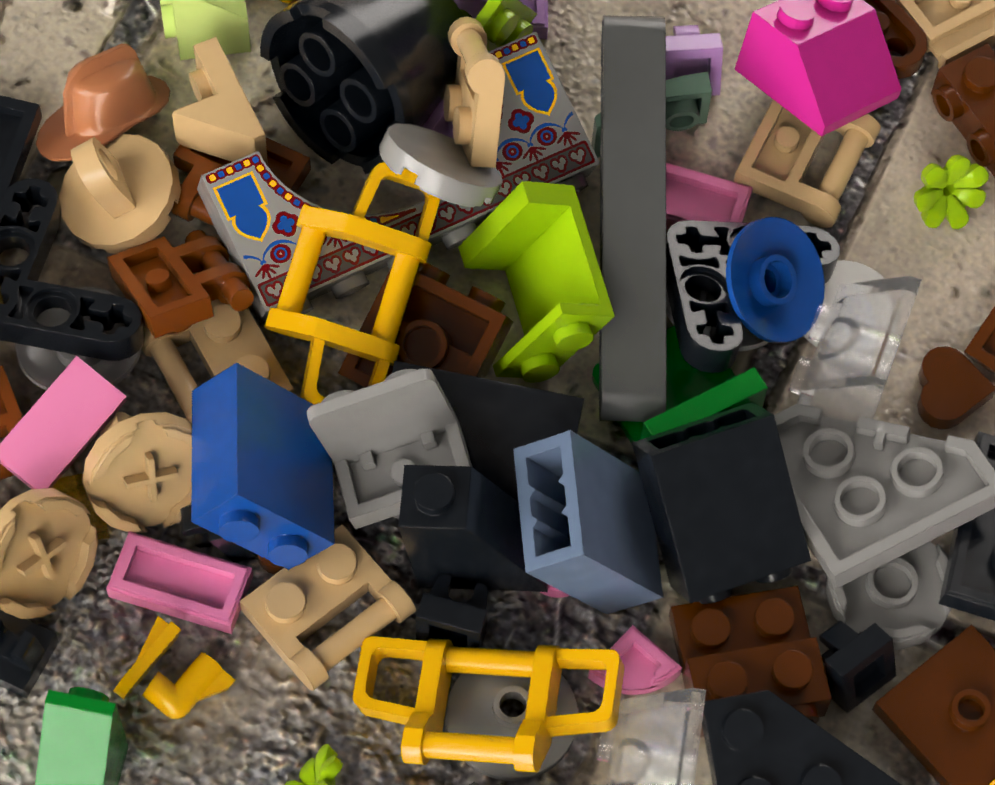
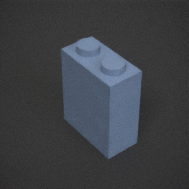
(586, 523)

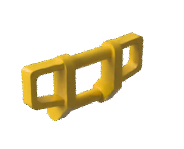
(408, 253)
(424, 724)

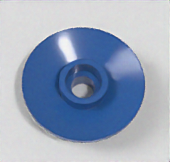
(775, 279)

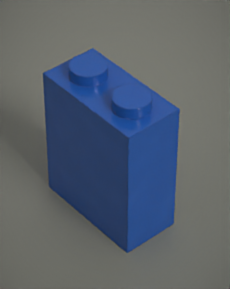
(260, 468)

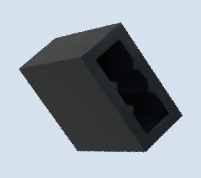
(722, 503)

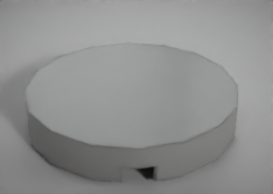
(439, 165)
(897, 597)

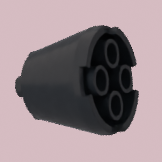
(359, 69)

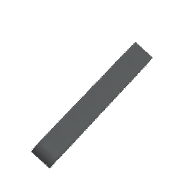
(633, 217)

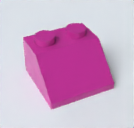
(820, 60)

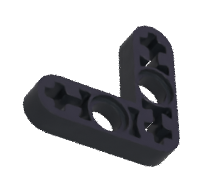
(696, 263)
(27, 297)

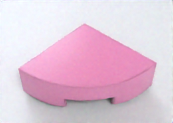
(644, 663)

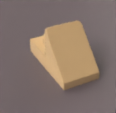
(222, 117)

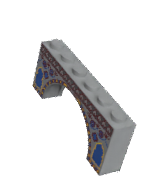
(260, 214)

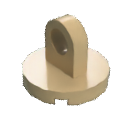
(118, 192)
(140, 471)
(43, 551)

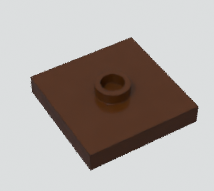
(948, 711)

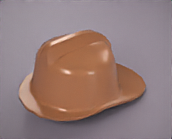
(101, 101)

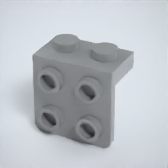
(379, 432)

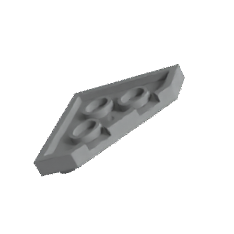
(876, 488)

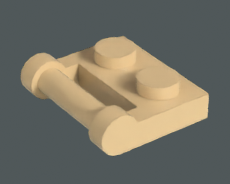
(477, 95)
(783, 154)
(220, 343)
(313, 593)

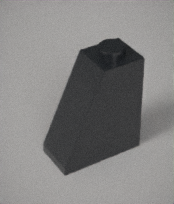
(462, 528)

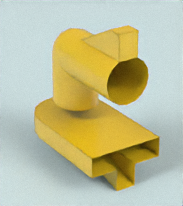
(175, 700)

